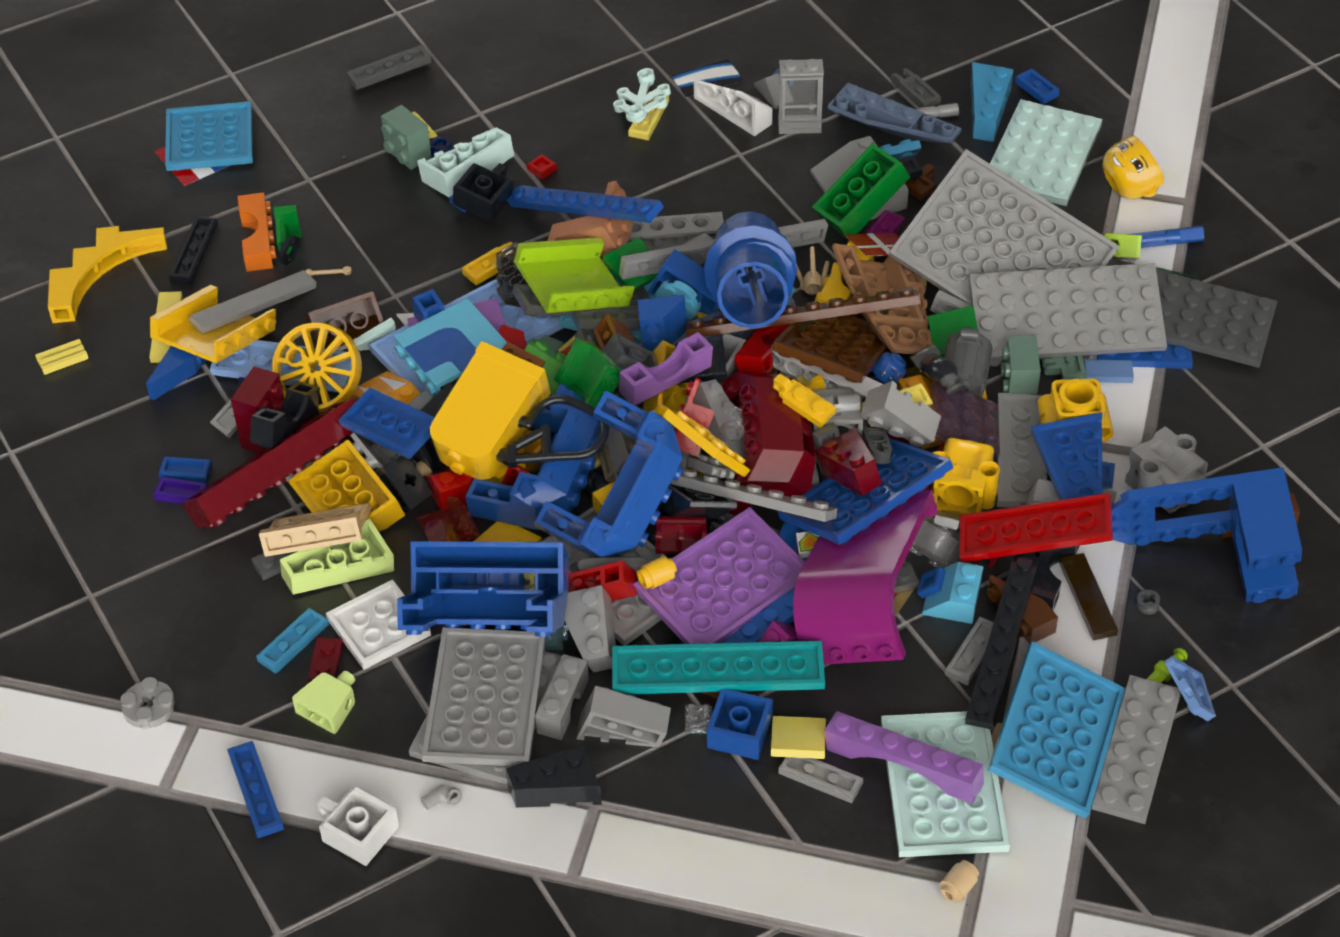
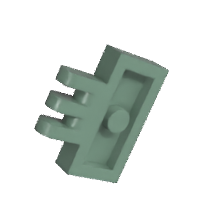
(1069, 367)

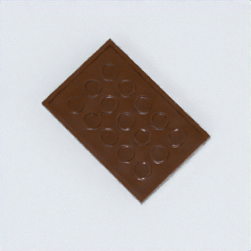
(835, 344)

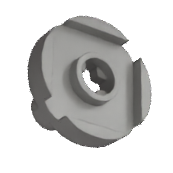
(145, 691)

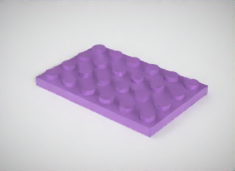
(724, 580)

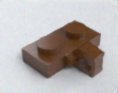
(923, 185)

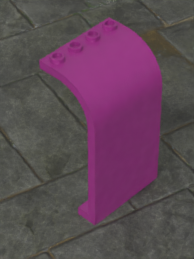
(849, 587)

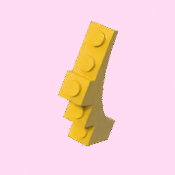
(89, 263)

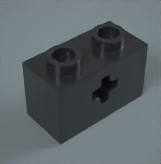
(408, 494)

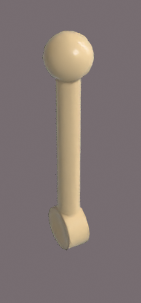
(346, 271)

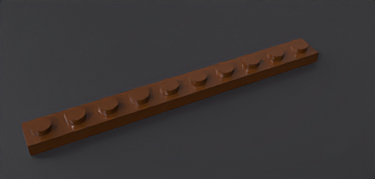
(813, 311)

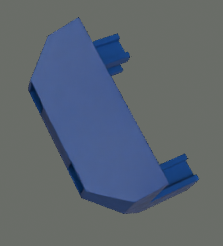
(497, 591)

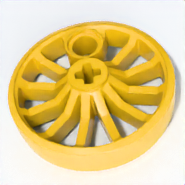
(320, 357)

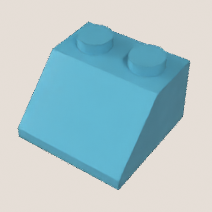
(958, 595)

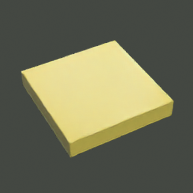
(798, 737)

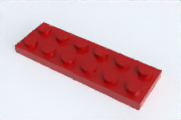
(1036, 527)

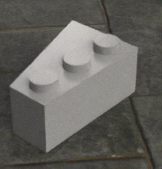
(592, 625)

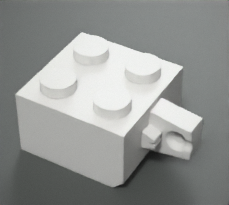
(357, 824)

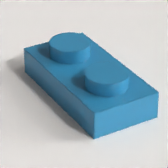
(904, 149)

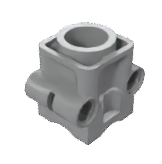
(847, 410)
(1165, 461)

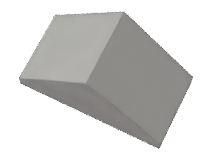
(769, 89)

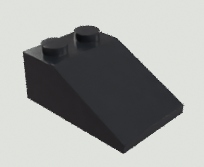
(694, 503)

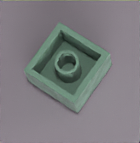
(405, 136)
(1020, 365)

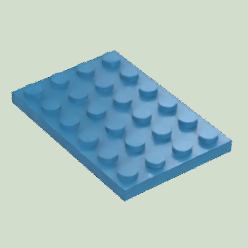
(1057, 730)

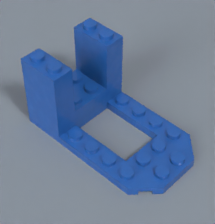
(1258, 518)

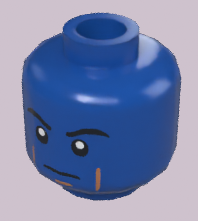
(889, 368)

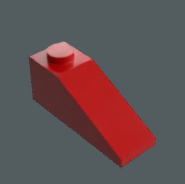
(615, 577)

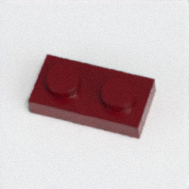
(326, 657)

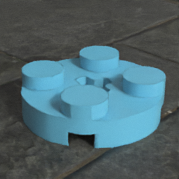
(679, 288)

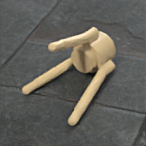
(812, 281)

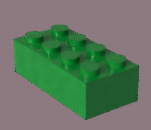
(861, 191)

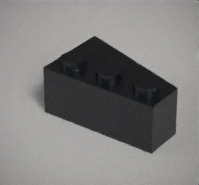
(554, 779)

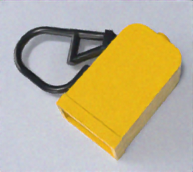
(492, 409)

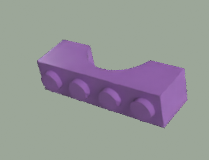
(687, 360)

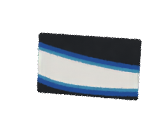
(718, 73)

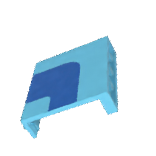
(445, 344)

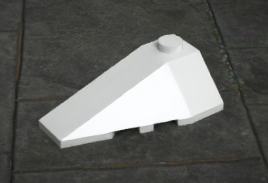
(735, 106)

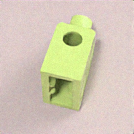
(326, 700)

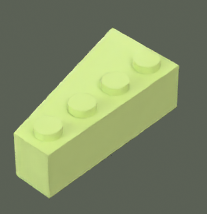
(338, 563)

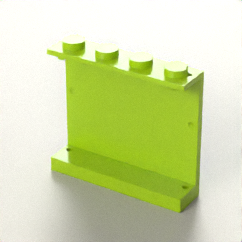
(570, 275)

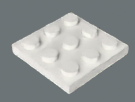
(371, 625)

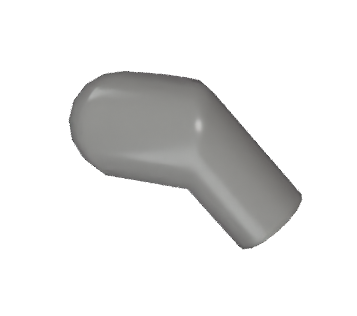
(442, 794)

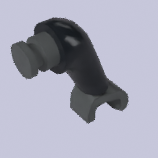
(937, 368)

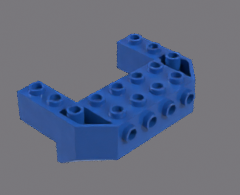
(554, 482)
(636, 492)

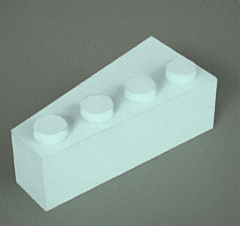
(447, 168)

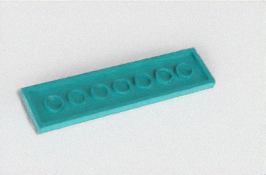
(718, 667)

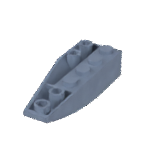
(891, 116)

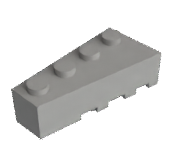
(713, 397)

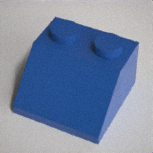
(661, 320)

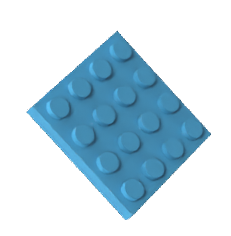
(209, 136)

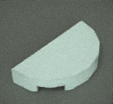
(374, 334)

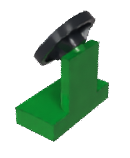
(287, 232)

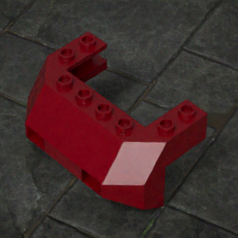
(775, 437)

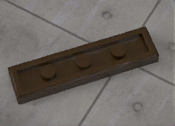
(1088, 596)

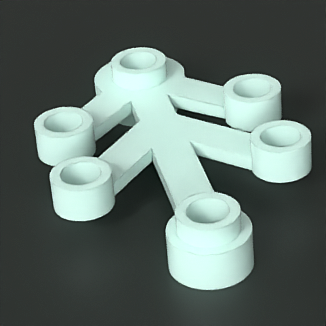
(638, 112)

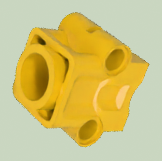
(1075, 399)
(971, 482)

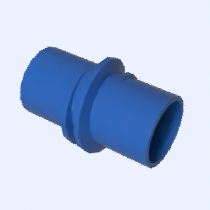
(743, 295)

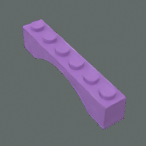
(949, 771)

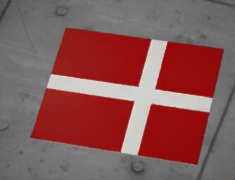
(874, 243)

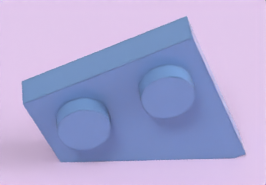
(1192, 687)

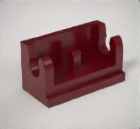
(677, 534)

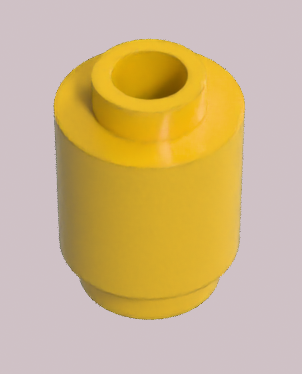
(656, 572)

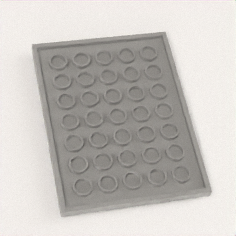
(992, 225)

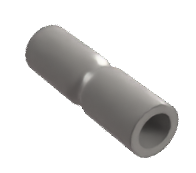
(941, 111)

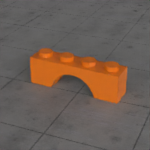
(257, 248)

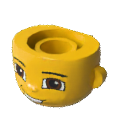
(1132, 169)

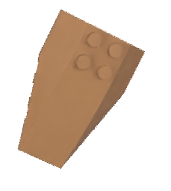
(899, 328)

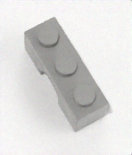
(555, 708)

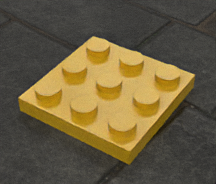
(707, 441)

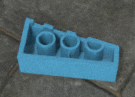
(989, 98)

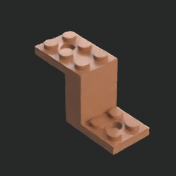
(612, 231)

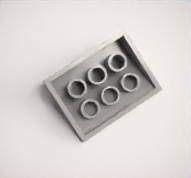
(831, 169)

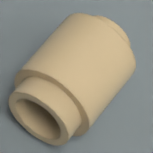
(959, 881)

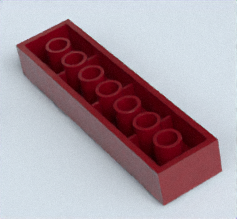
(268, 468)

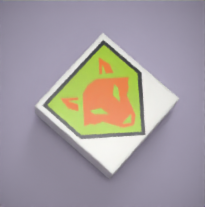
(805, 543)

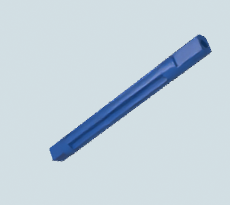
(1171, 236)

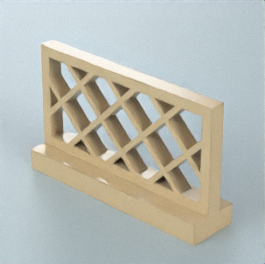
(314, 530)

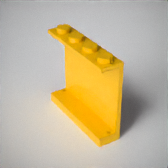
(174, 328)

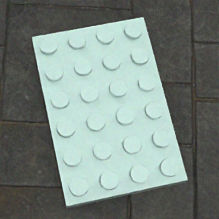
(1046, 149)
(923, 814)

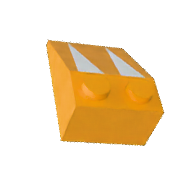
(390, 385)

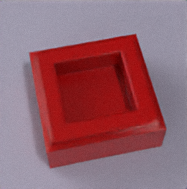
(541, 166)

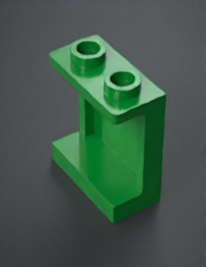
(588, 372)

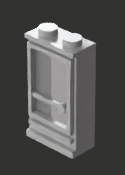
(800, 96)

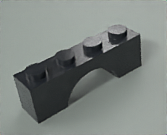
(273, 426)
(1046, 584)

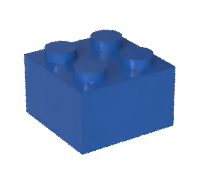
(739, 723)

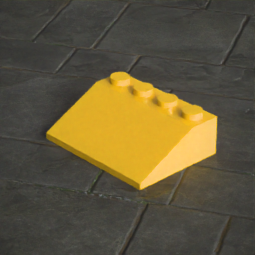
(346, 480)

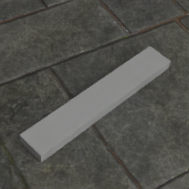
(252, 302)

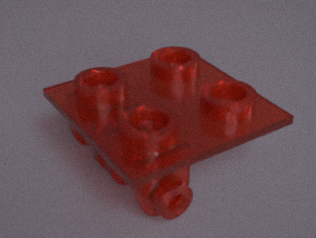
(449, 524)

